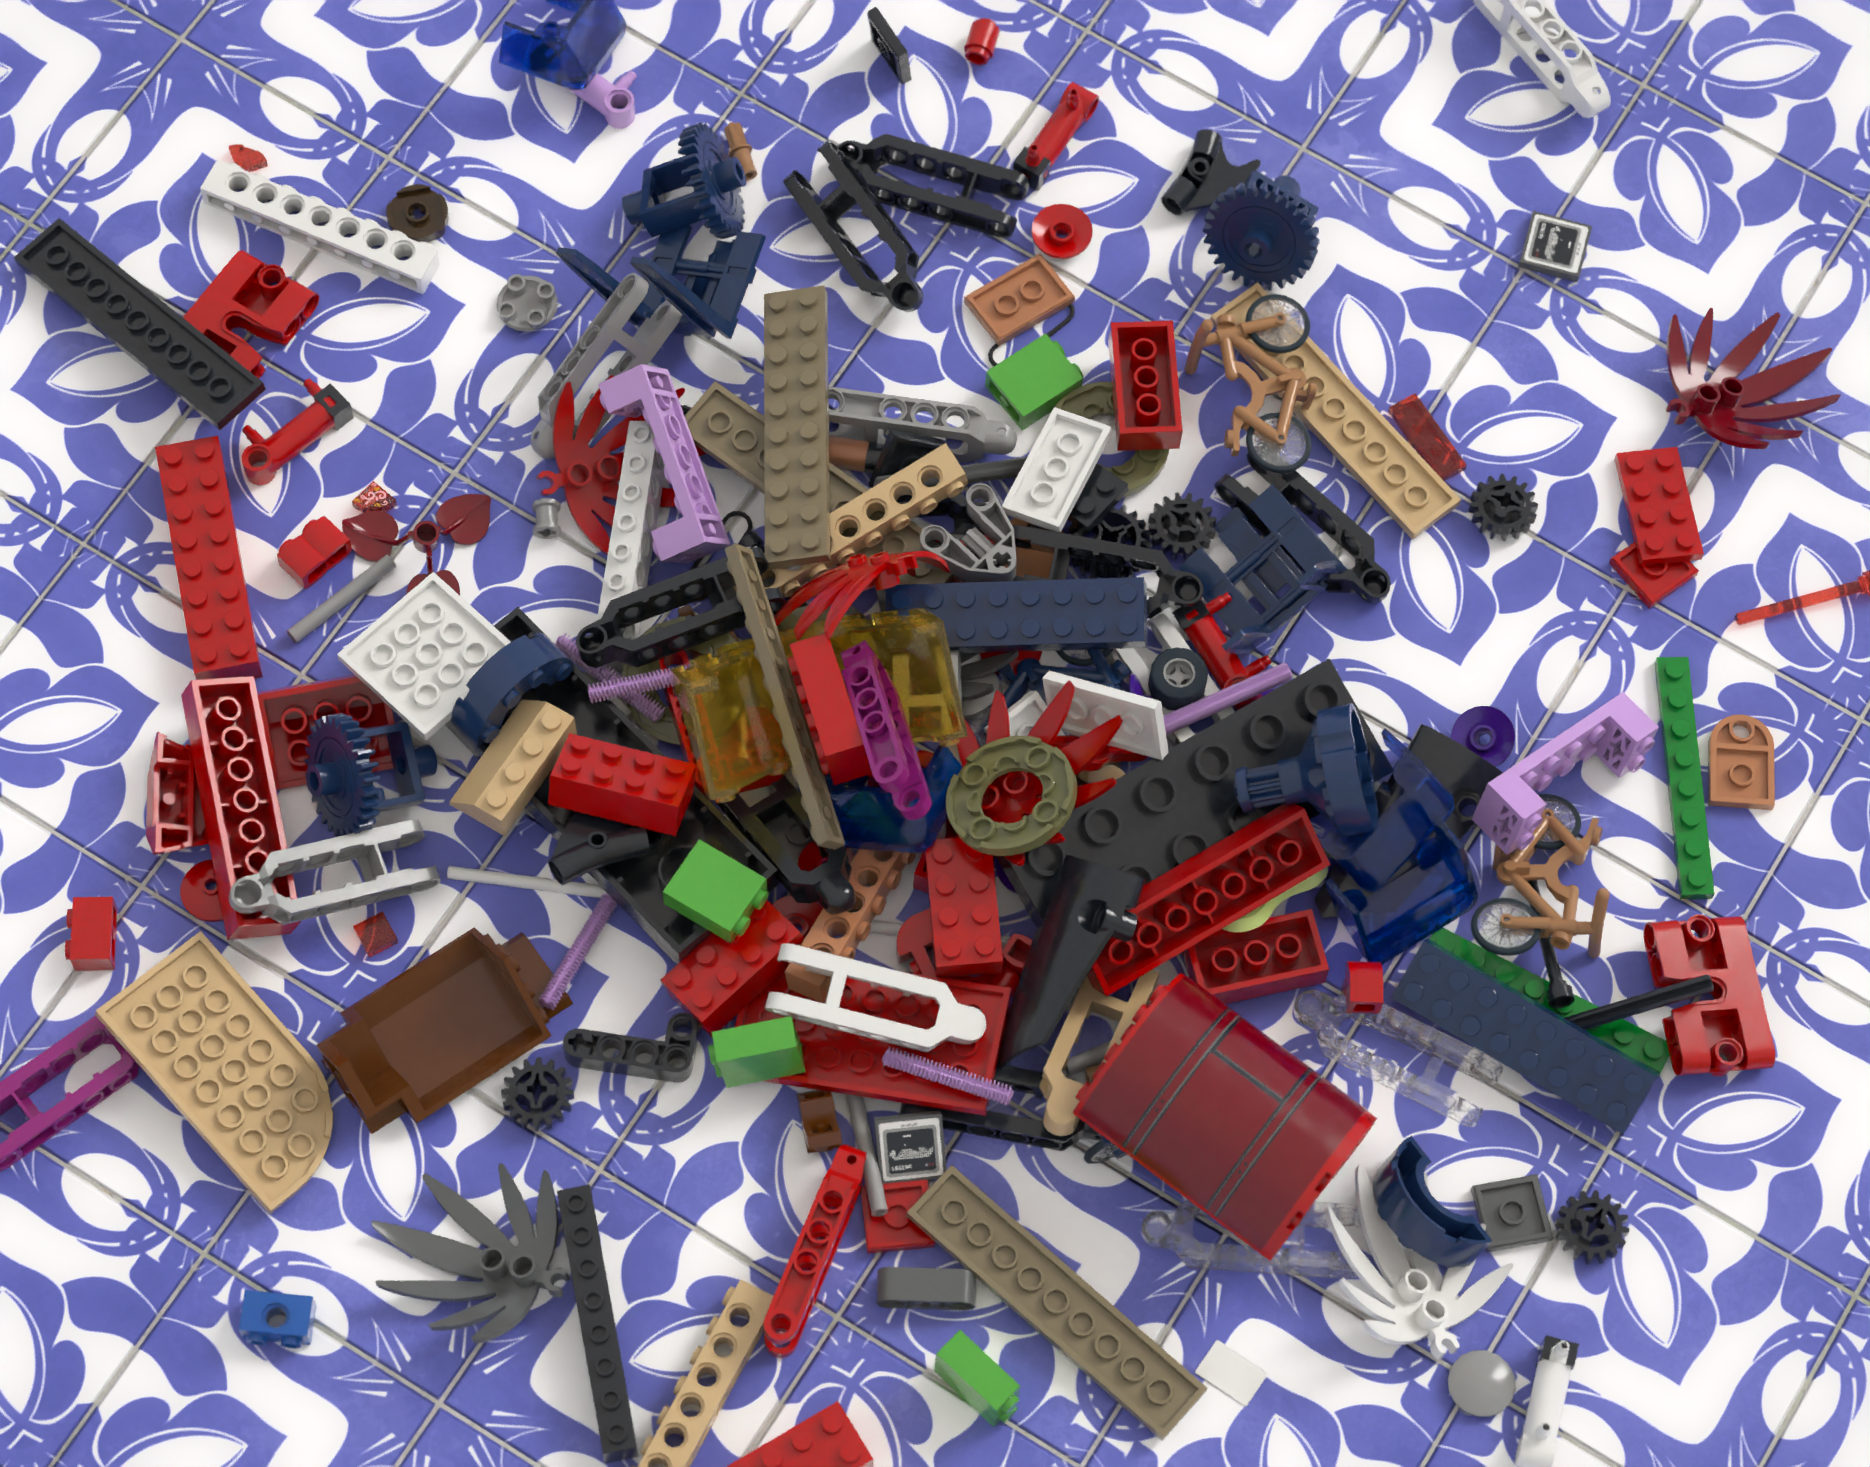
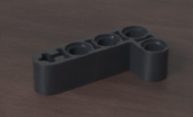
(631, 1047)

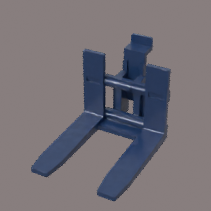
(710, 293)
(1264, 569)

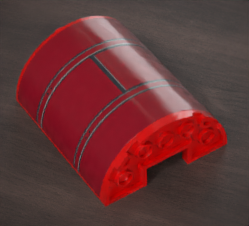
(1223, 1114)

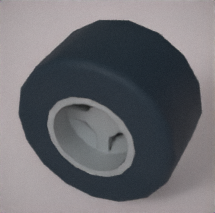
(1180, 667)

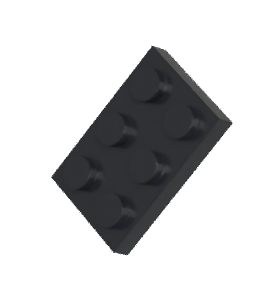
(1097, 498)

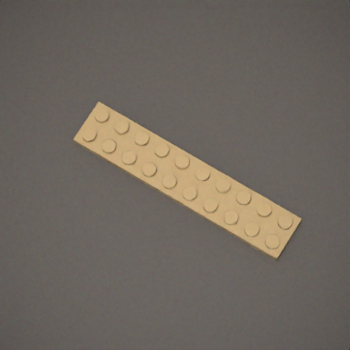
(1358, 433)

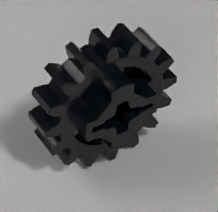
(1487, 509)
(1180, 522)
(525, 1091)
(1578, 1219)

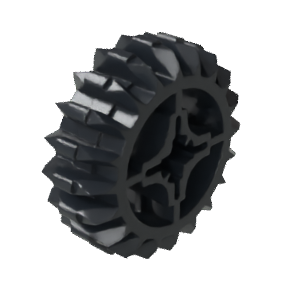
(1118, 528)

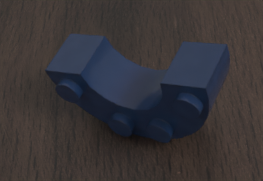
(502, 683)
(1418, 1217)

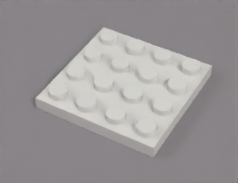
(423, 654)

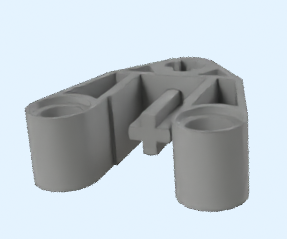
(993, 523)

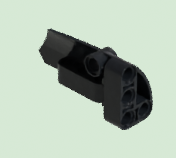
(1456, 768)
(1078, 924)

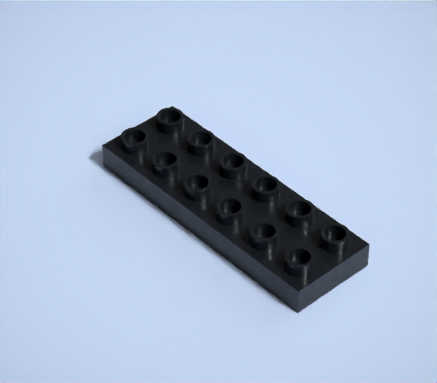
(1188, 798)
(640, 880)

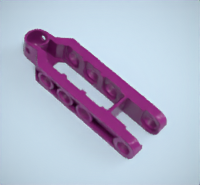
(887, 748)
(45, 1067)

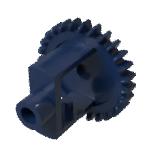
(714, 182)
(1263, 231)
(343, 776)

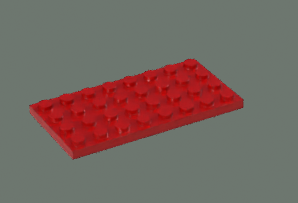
(854, 1063)

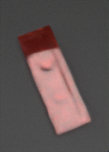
(1427, 437)

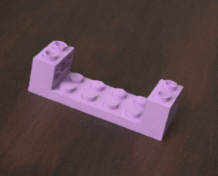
(651, 393)
(1615, 733)

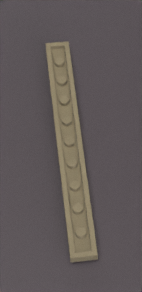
(784, 695)

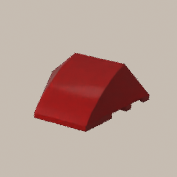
(173, 799)

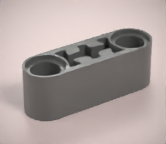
(926, 1288)

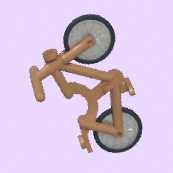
(1278, 326)
(1512, 926)

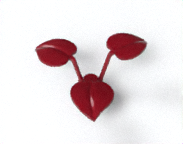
(462, 517)

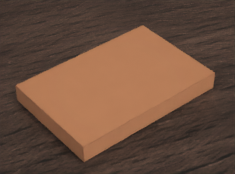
(1019, 299)

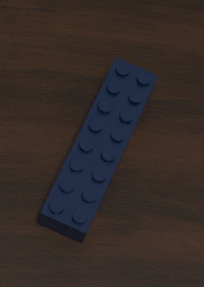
(1033, 613)
(1524, 1035)

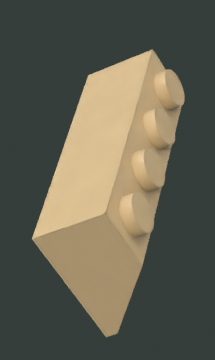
(514, 765)

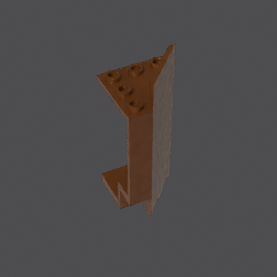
(440, 1028)

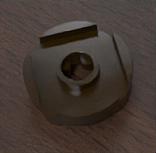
(418, 197)

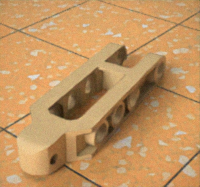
(1058, 1089)

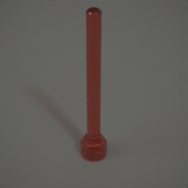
(1861, 585)

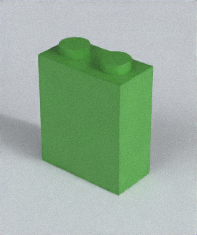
(1033, 381)
(716, 891)
(757, 1052)
(977, 1379)

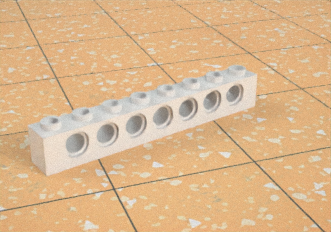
(329, 239)
(633, 521)

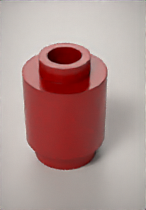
(981, 41)

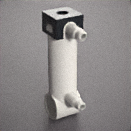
(1546, 1403)

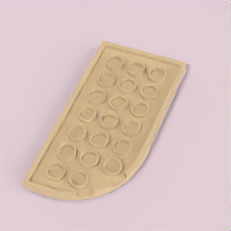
(227, 1068)

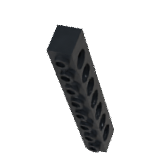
(597, 1324)

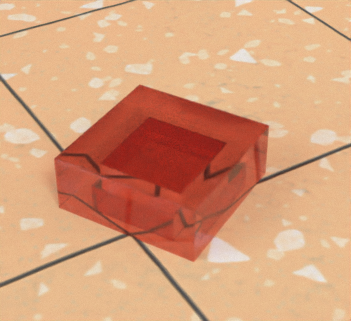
(375, 934)

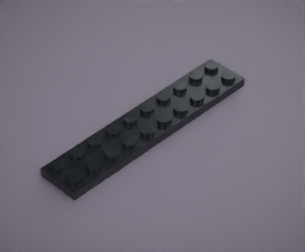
(140, 324)

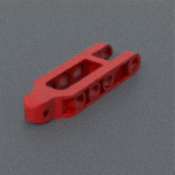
(814, 1251)

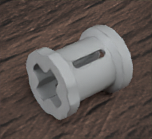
(546, 518)

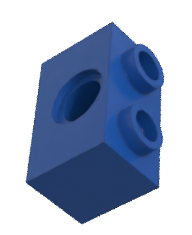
(261, 1306)

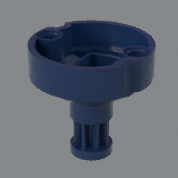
(1328, 774)

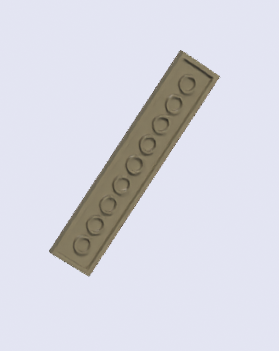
(796, 427)
(735, 438)
(1057, 1302)

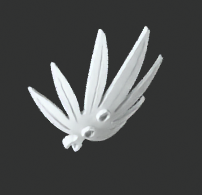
(1415, 1304)

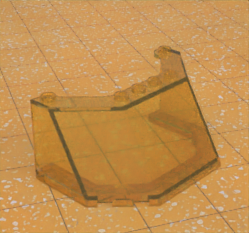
(732, 711)

